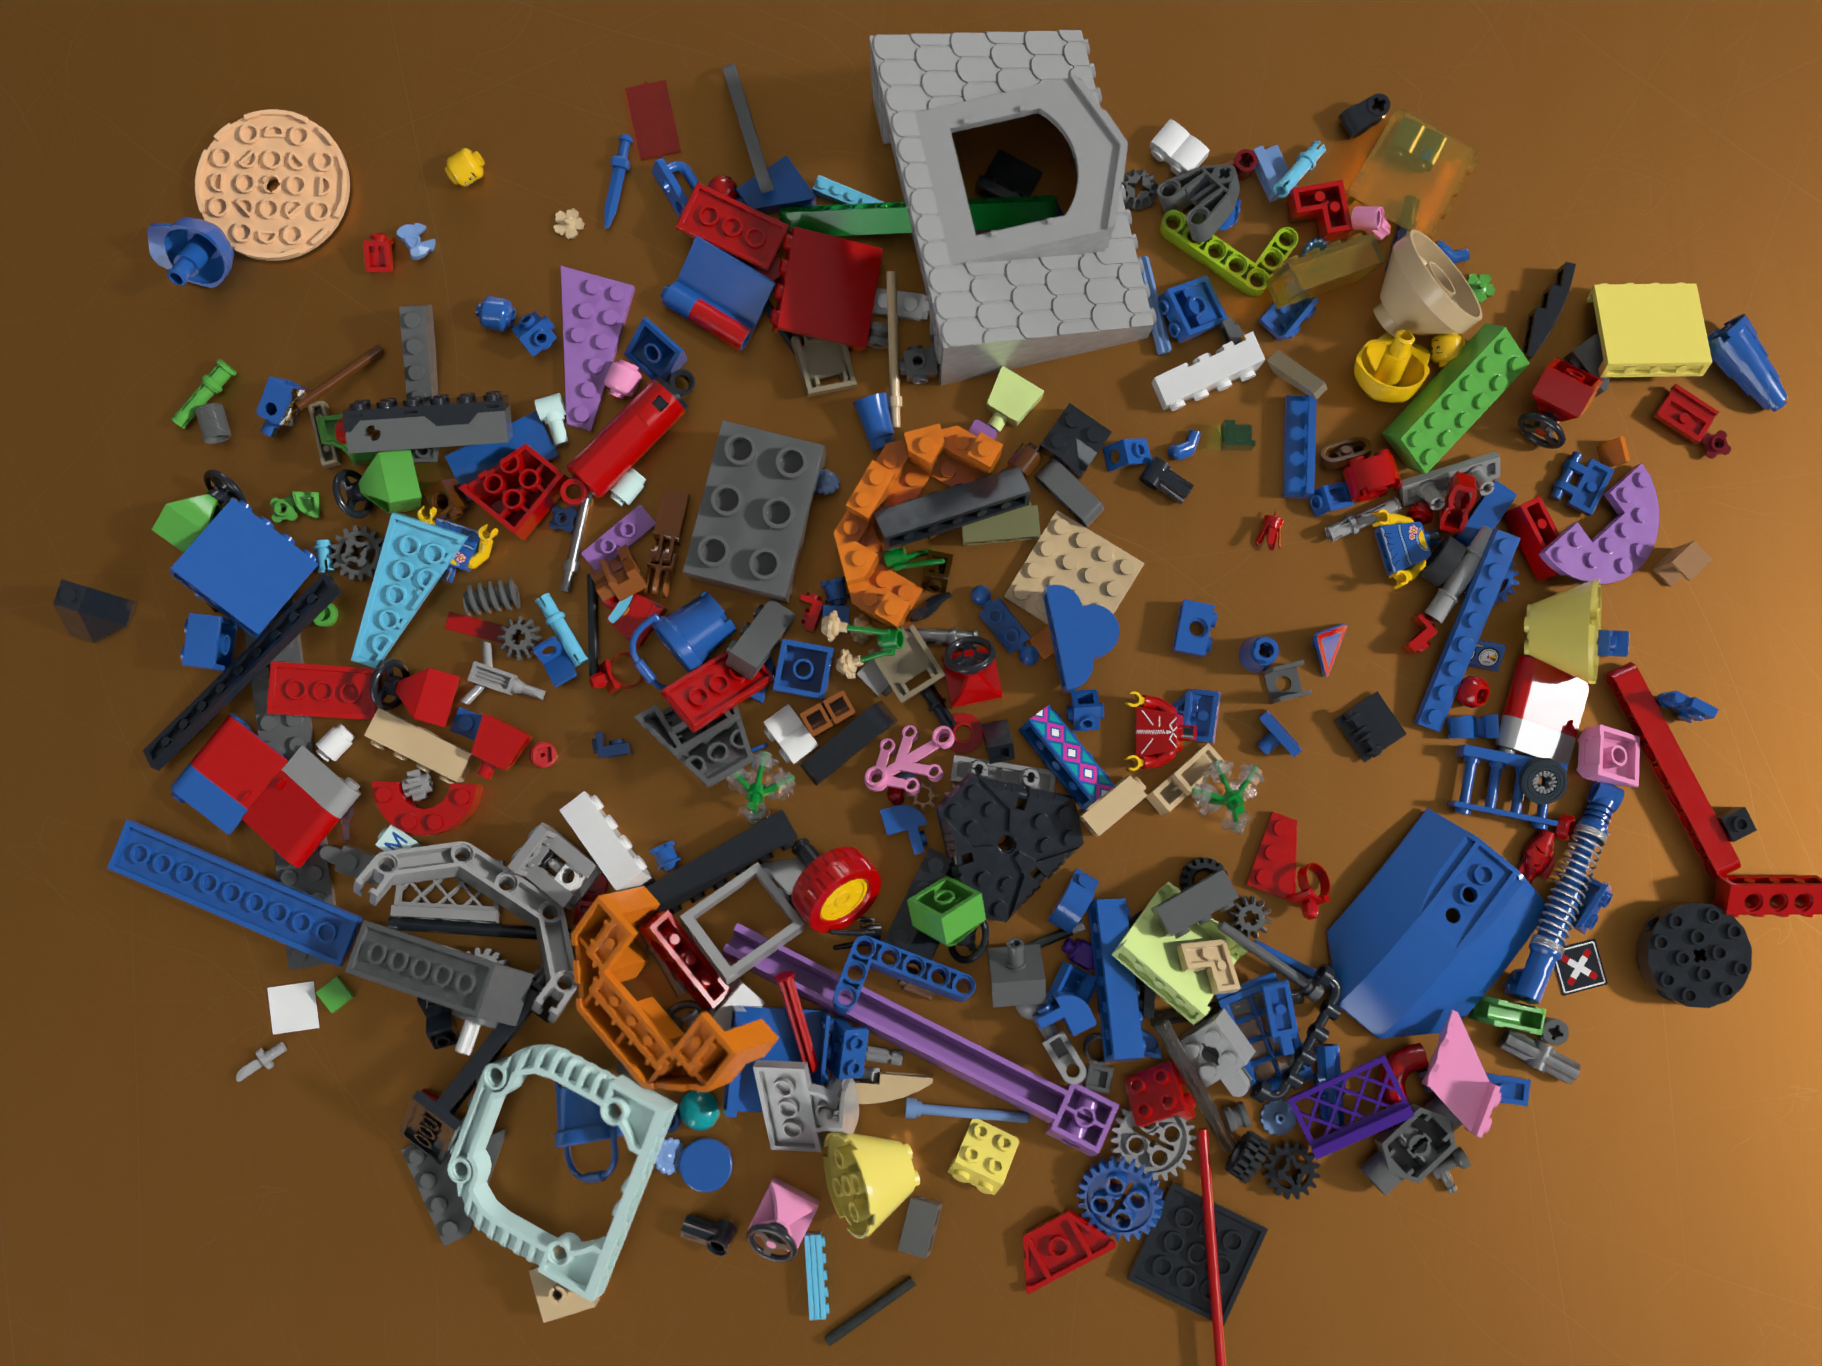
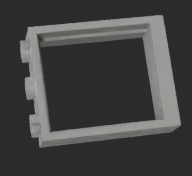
(708, 949)

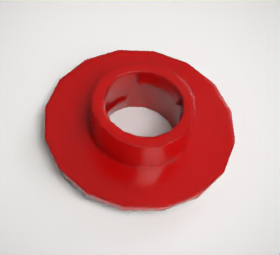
(976, 733)

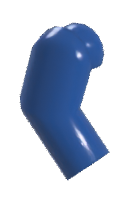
(1455, 256)
(1186, 448)

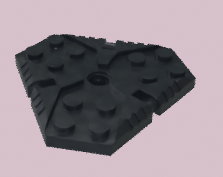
(1037, 833)

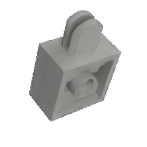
(1228, 1049)

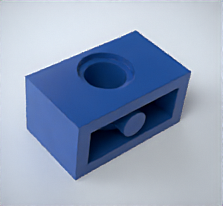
(1184, 641)

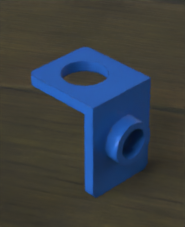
(1131, 452)
(556, 663)

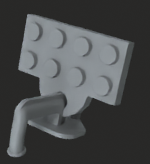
(800, 1110)

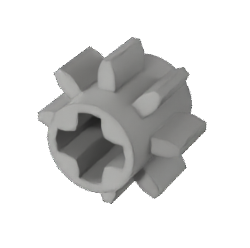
(417, 785)

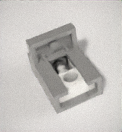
(541, 851)

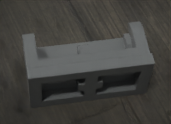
(920, 1226)

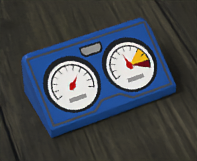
(1487, 655)

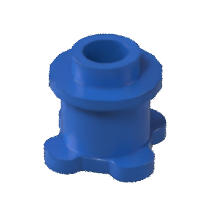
(835, 591)
(666, 856)

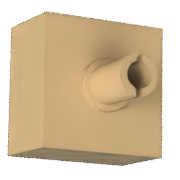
(556, 1300)

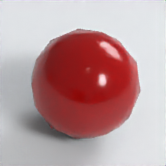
(724, 185)
(1473, 691)

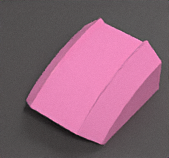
(1609, 756)

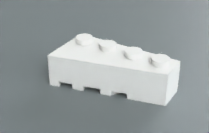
(1209, 373)
(605, 843)

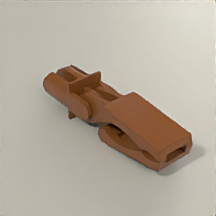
(669, 530)

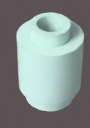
(627, 487)

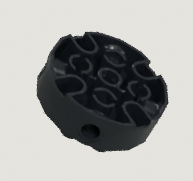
(1687, 979)

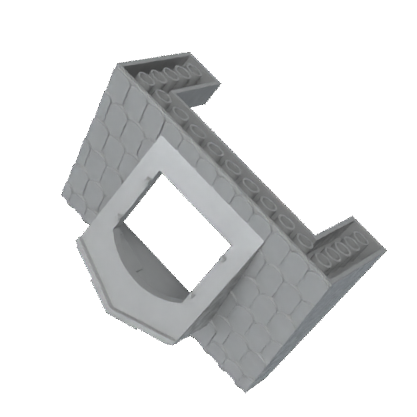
(1027, 287)

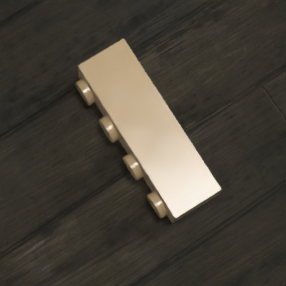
(420, 745)

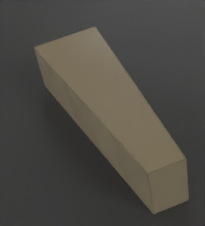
(1296, 375)

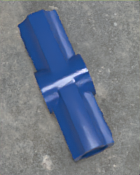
(1327, 1067)

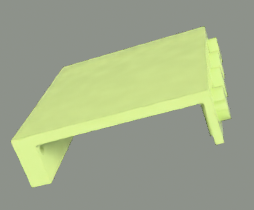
(1156, 961)

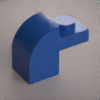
(906, 818)
(1073, 901)
(1068, 1007)

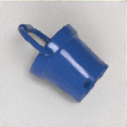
(688, 633)
(581, 1123)

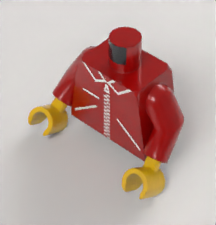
(1158, 732)

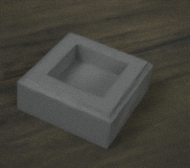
(1098, 1077)

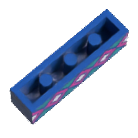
(1066, 757)

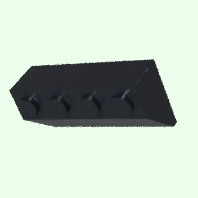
(901, 932)

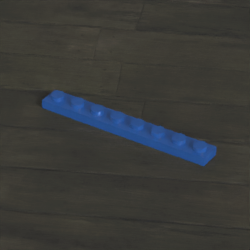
(1467, 629)

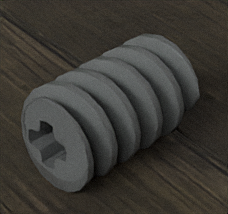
(491, 597)

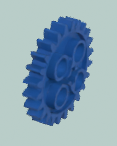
(1099, 1185)

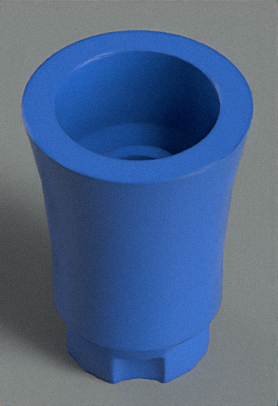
(875, 420)
(1252, 659)

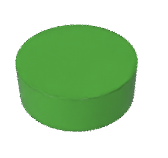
(327, 616)

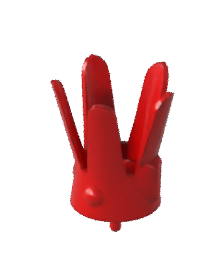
(1274, 526)

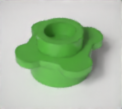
(278, 514)

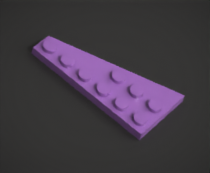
(592, 329)

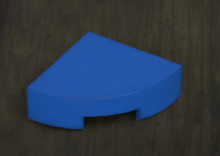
(1152, 1046)

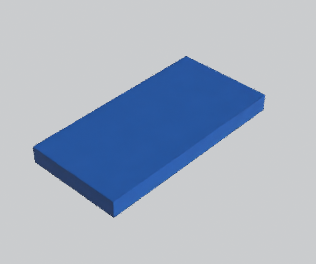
(474, 459)

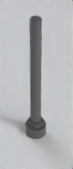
(1310, 988)

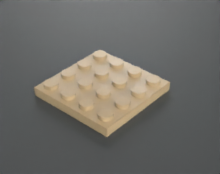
(1075, 559)

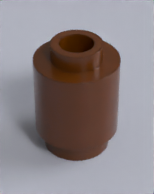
(1026, 457)

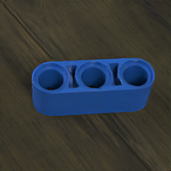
(1486, 512)

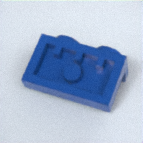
(847, 1049)

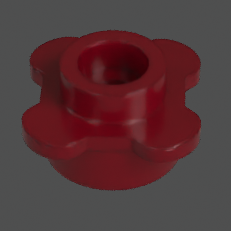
(1709, 447)

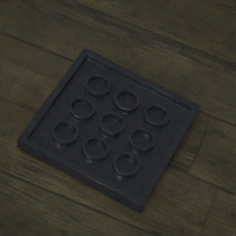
(1175, 1253)

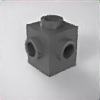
(922, 356)

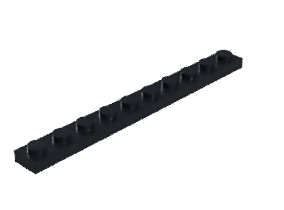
(241, 671)

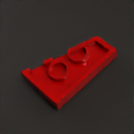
(1275, 858)

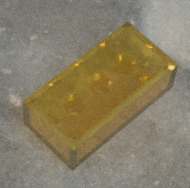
(1324, 269)

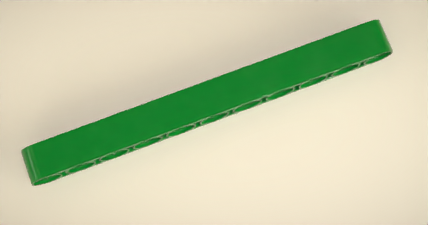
(893, 216)

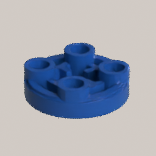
(706, 1164)

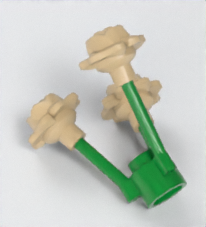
(860, 631)

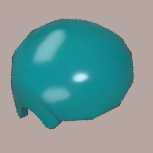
(699, 1110)

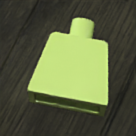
(1011, 399)

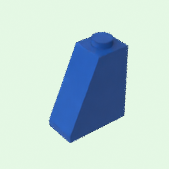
(788, 190)

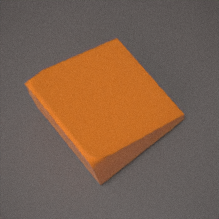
(1613, 452)
(1043, 643)

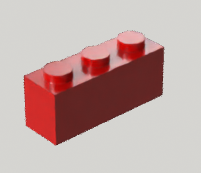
(1537, 530)

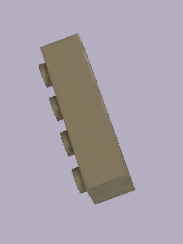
(328, 453)

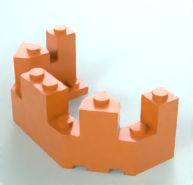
(899, 475)
(641, 1030)

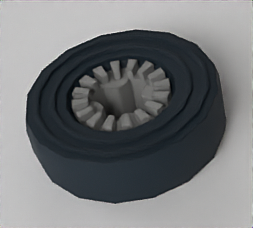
(1556, 782)

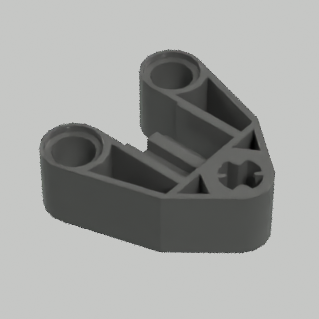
(1212, 191)

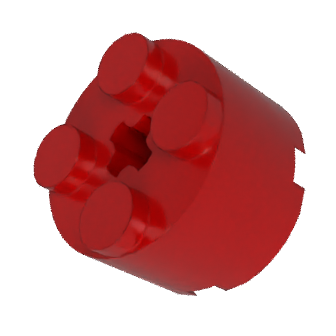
(1372, 476)

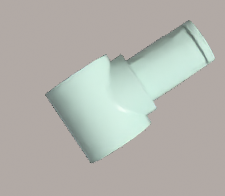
(552, 412)

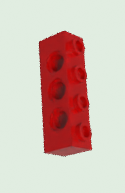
(1769, 895)
(684, 959)

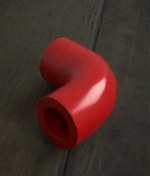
(1403, 1063)

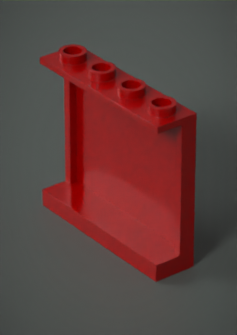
(826, 288)

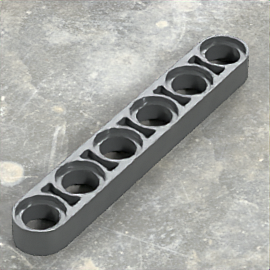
(748, 128)

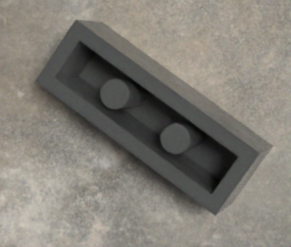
(759, 638)
(1195, 904)

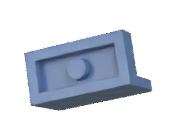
(1270, 169)

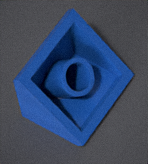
(654, 351)

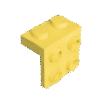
(984, 1157)

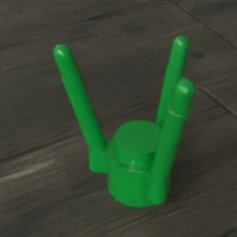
(898, 559)

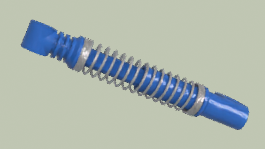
(1547, 945)

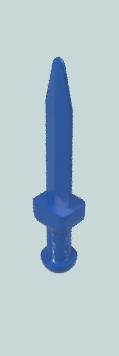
(619, 164)

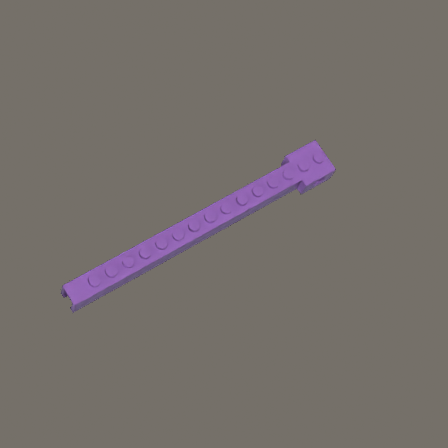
(1073, 1112)

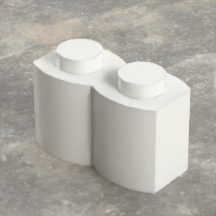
(1178, 148)
(790, 734)

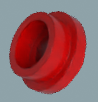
(1420, 513)

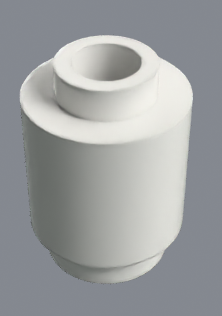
(334, 743)

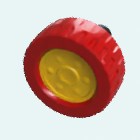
(833, 886)

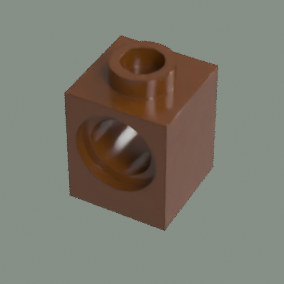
(447, 490)

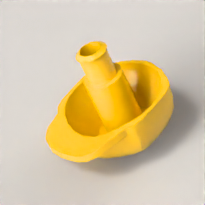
(1392, 367)

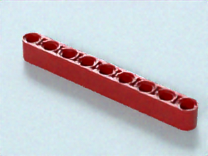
(1673, 770)

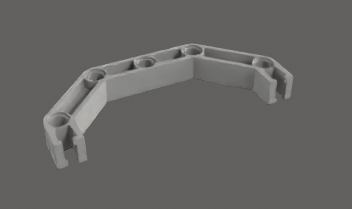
(486, 875)

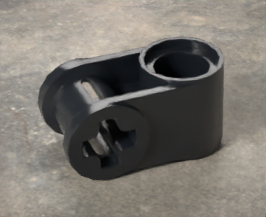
(1362, 116)

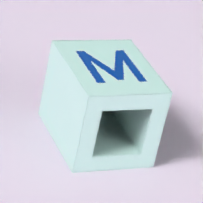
(393, 839)

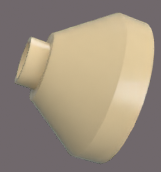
(1425, 291)

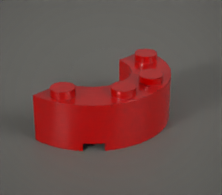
(411, 818)

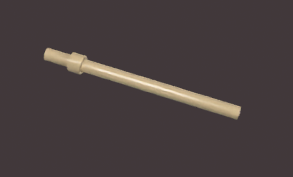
(894, 399)

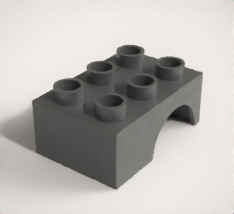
(754, 512)

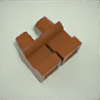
(619, 576)
(828, 714)

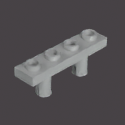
(1435, 483)
(1019, 774)

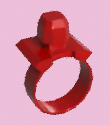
(605, 679)
(1307, 898)

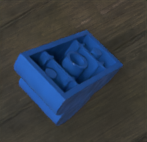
(1077, 634)

